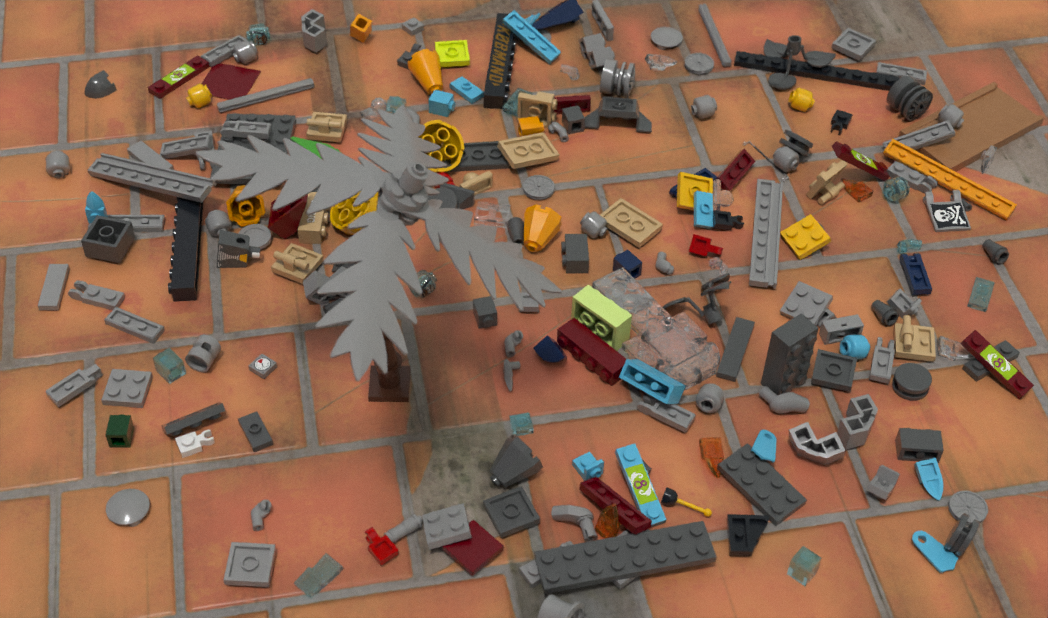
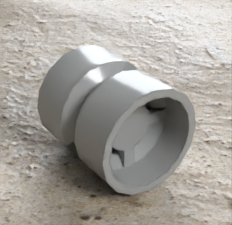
(203, 353)

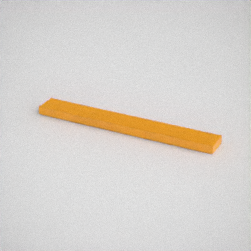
(950, 179)

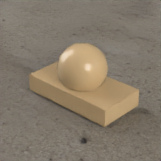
(477, 183)

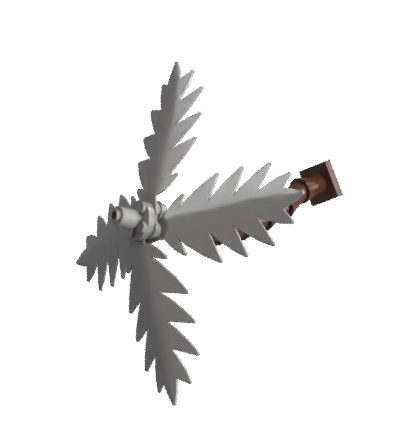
(380, 246)

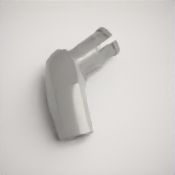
(784, 402)
(577, 515)

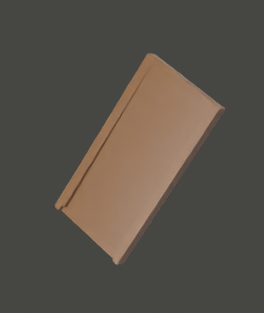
(989, 120)

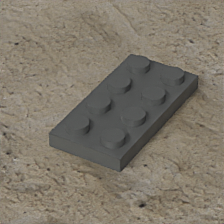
(761, 484)

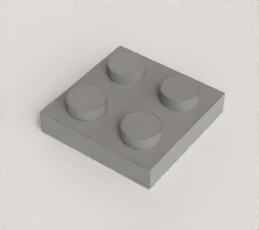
(853, 44)
(806, 301)
(127, 388)
(446, 526)
(250, 564)

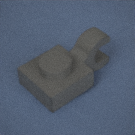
(402, 61)

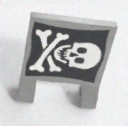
(947, 215)

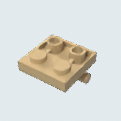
(326, 127)
(824, 183)
(296, 262)
(914, 341)

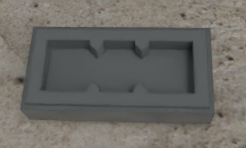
(255, 431)

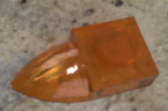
(858, 191)
(712, 452)
(608, 523)

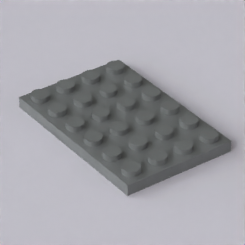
(282, 128)

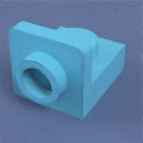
(588, 466)

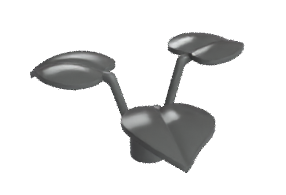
(793, 47)
(710, 310)

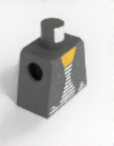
(235, 250)

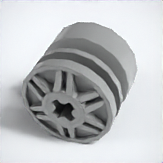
(618, 78)

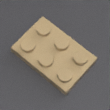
(528, 150)
(631, 222)

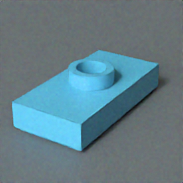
(466, 89)
(703, 209)

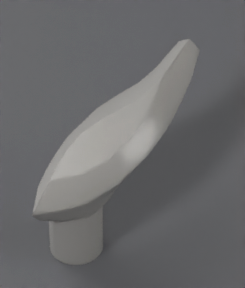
(507, 371)

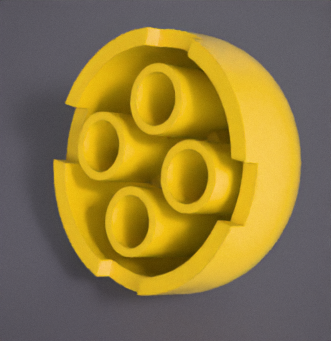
(448, 139)
(346, 213)

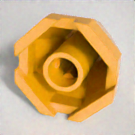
(245, 211)
(540, 227)

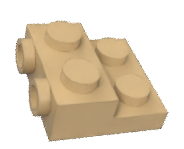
(537, 105)

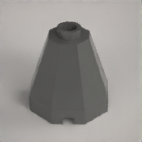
(514, 463)

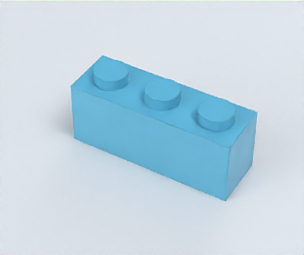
(652, 381)

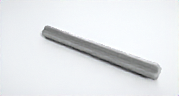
(715, 36)
(265, 95)

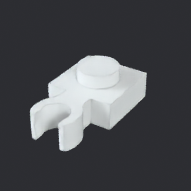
(191, 443)

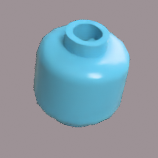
(855, 346)

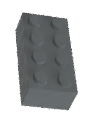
(789, 355)

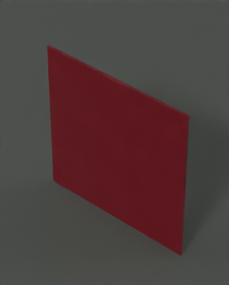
(230, 81)

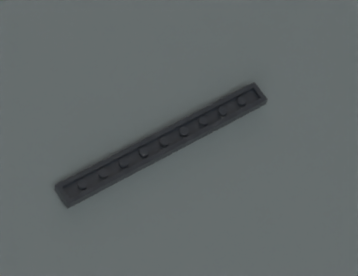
(825, 73)

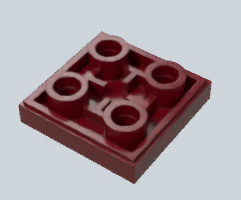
(474, 552)

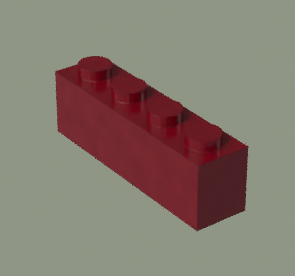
(591, 350)

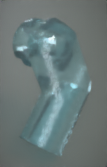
(908, 243)

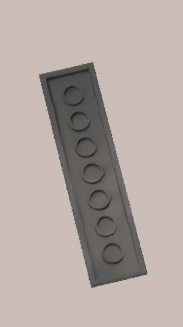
(624, 557)

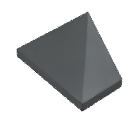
(464, 195)

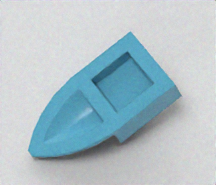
(94, 207)
(930, 476)

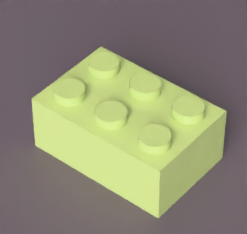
(602, 316)

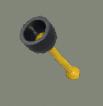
(670, 497)

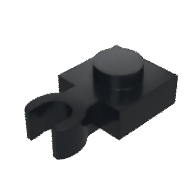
(840, 121)
(725, 221)

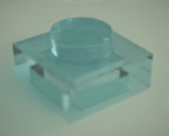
(394, 103)
(521, 424)

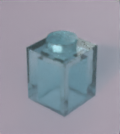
(169, 365)
(804, 565)

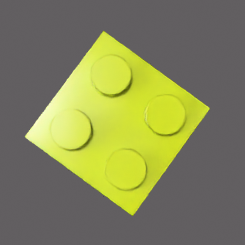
(453, 53)

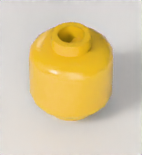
(199, 96)
(801, 99)

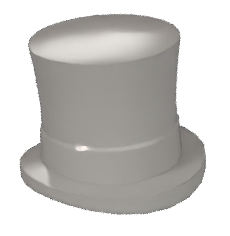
(557, 608)

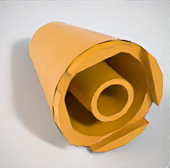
(427, 70)

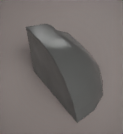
(99, 86)

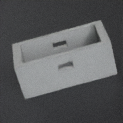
(838, 327)

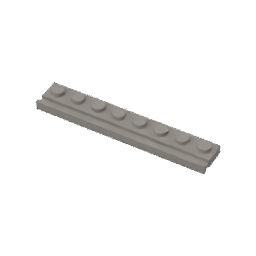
(151, 177)
(766, 234)

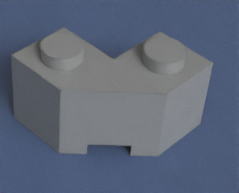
(314, 30)
(594, 50)
(316, 281)
(857, 426)
(821, 451)

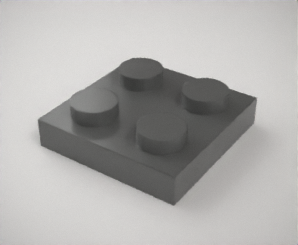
(834, 370)
(511, 511)

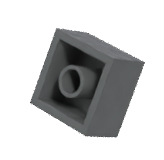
(108, 239)

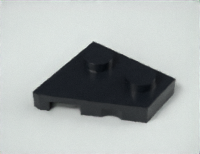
(745, 533)

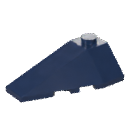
(560, 14)

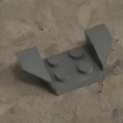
(618, 107)

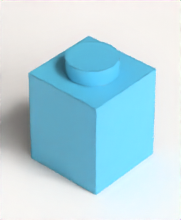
(441, 103)

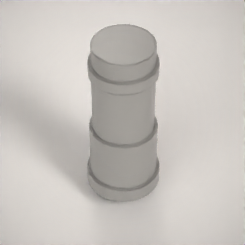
(404, 528)

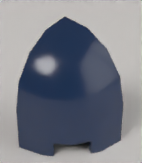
(550, 350)

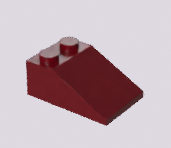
(287, 219)

